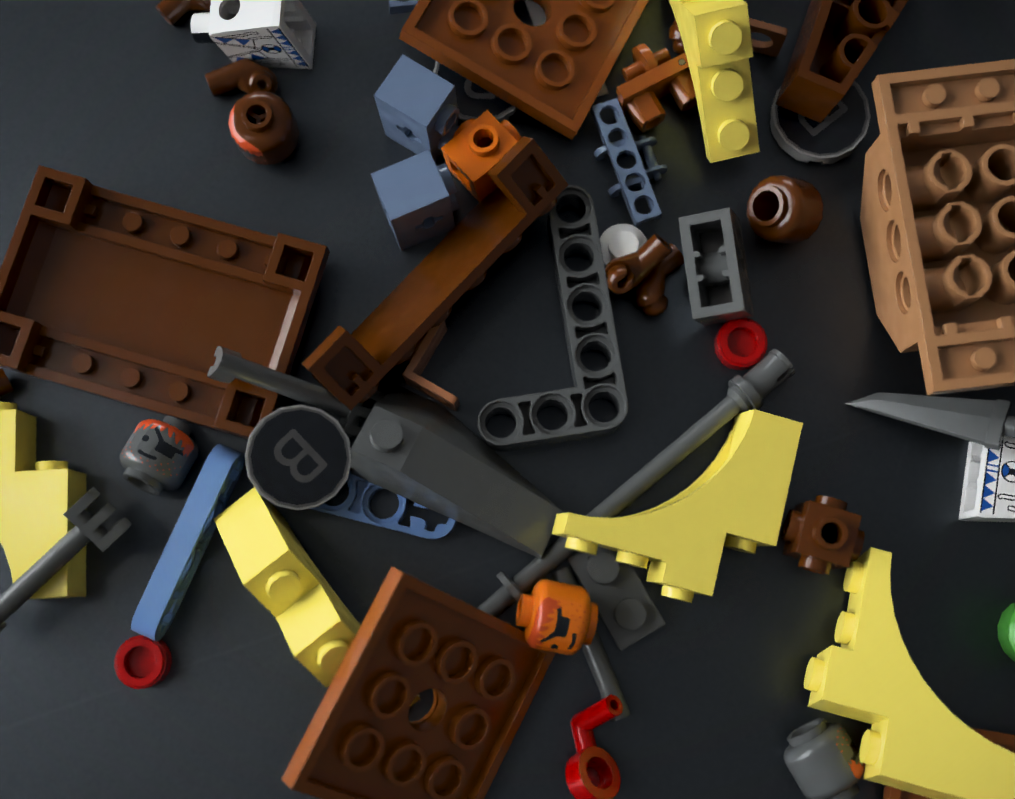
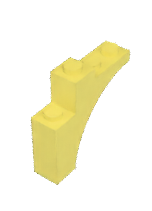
(718, 56)
(34, 504)
(729, 505)
(288, 584)
(873, 680)

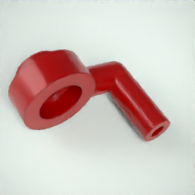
(593, 770)

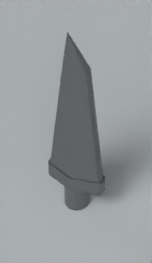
(964, 418)

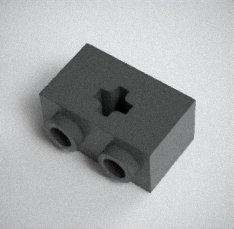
(716, 266)

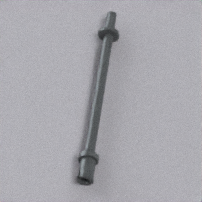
(743, 395)

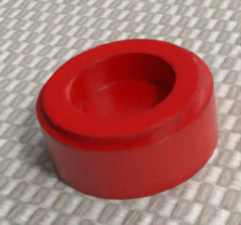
(740, 344)
(142, 662)

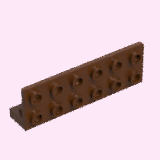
(357, 361)

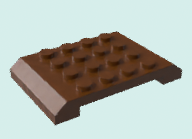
(143, 293)

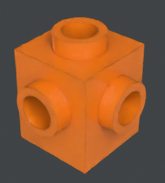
(477, 149)

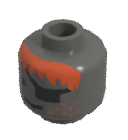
(158, 455)
(824, 760)

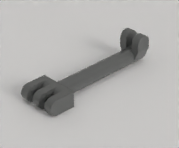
(231, 365)
(86, 529)

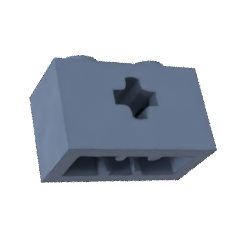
(417, 107)
(417, 198)

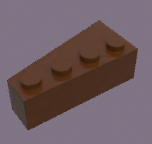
(833, 51)

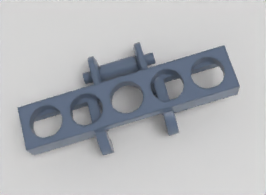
(629, 147)

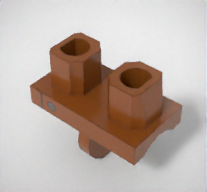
(651, 79)

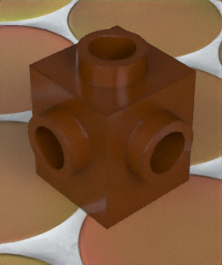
(804, 537)

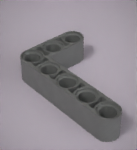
(580, 336)

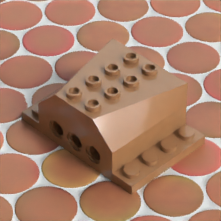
(944, 221)

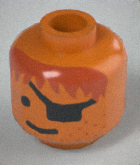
(557, 617)

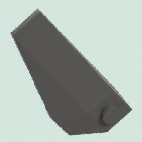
(442, 465)

